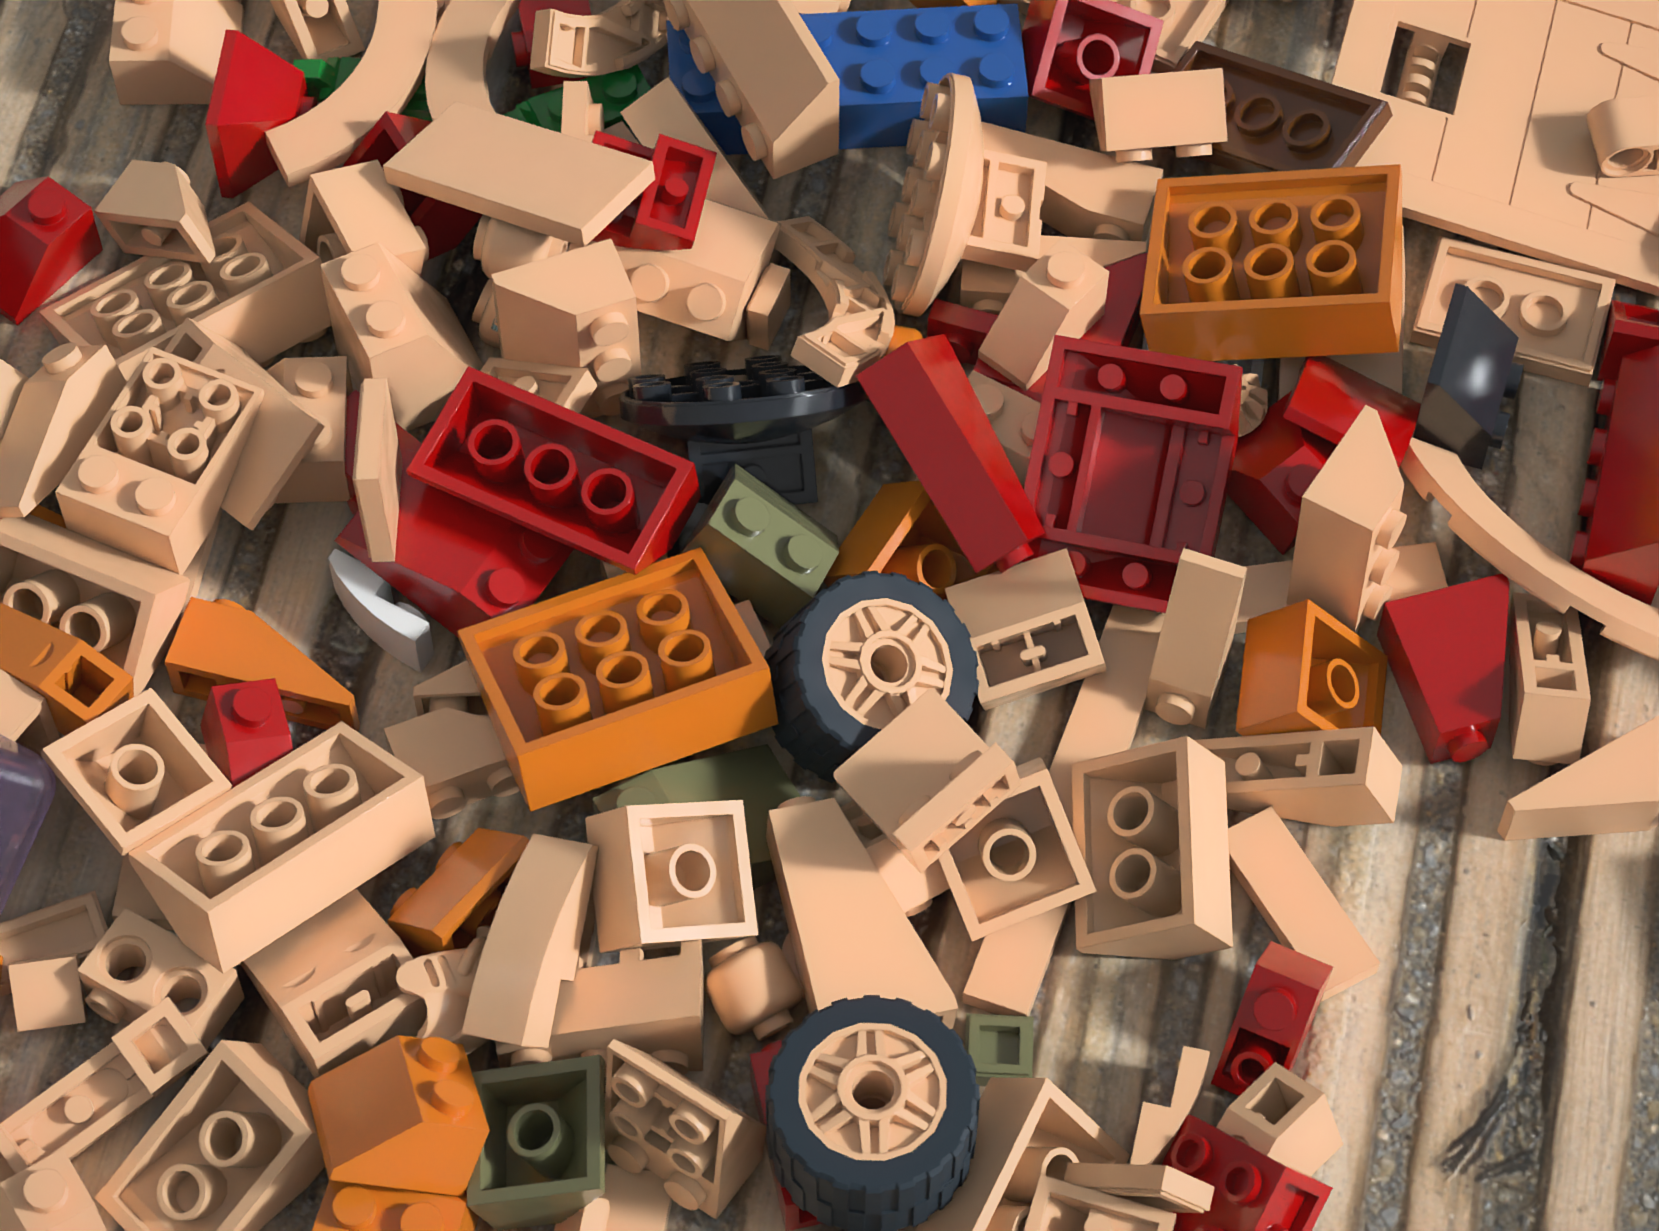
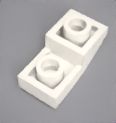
(370, 602)

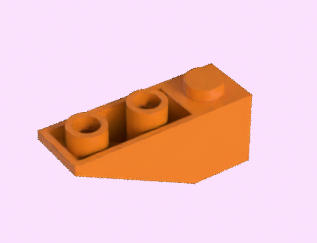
(61, 668)

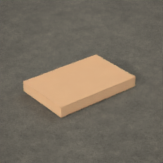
(1548, 306)

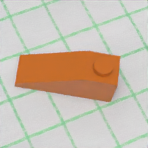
(230, 645)

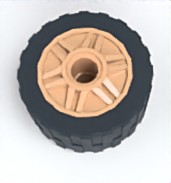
(860, 661)
(872, 1114)

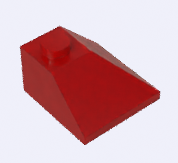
(1084, 41)
(250, 96)
(42, 243)
(1273, 473)

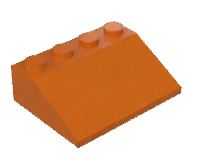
(1275, 264)
(619, 678)

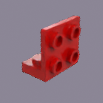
(1248, 1186)

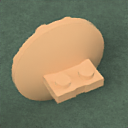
(959, 200)

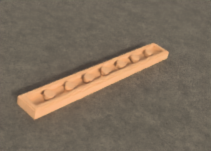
(1100, 724)

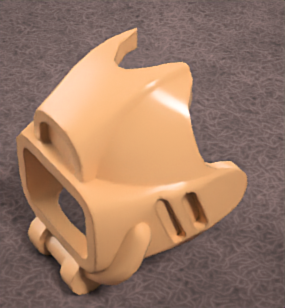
(445, 986)

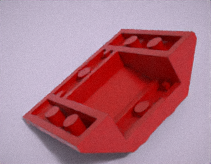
(1131, 465)

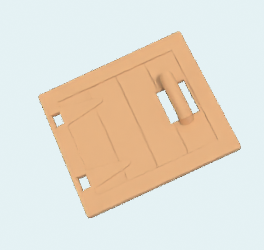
(1518, 148)

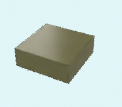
(999, 1045)

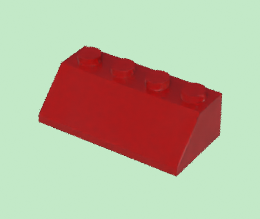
(557, 472)
(1624, 497)

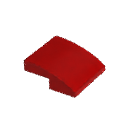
(671, 206)
(1333, 395)

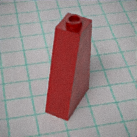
(953, 451)

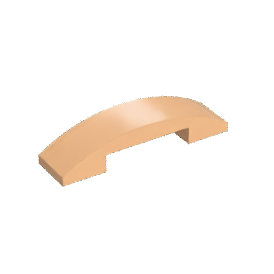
(102, 1090)

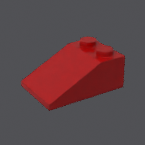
(459, 557)

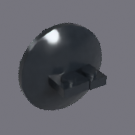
(749, 422)

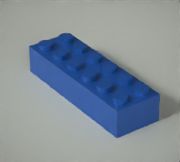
(884, 69)

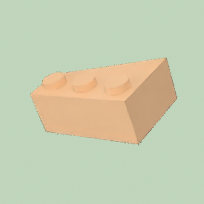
(638, 1001)

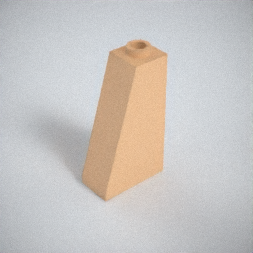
(843, 915)

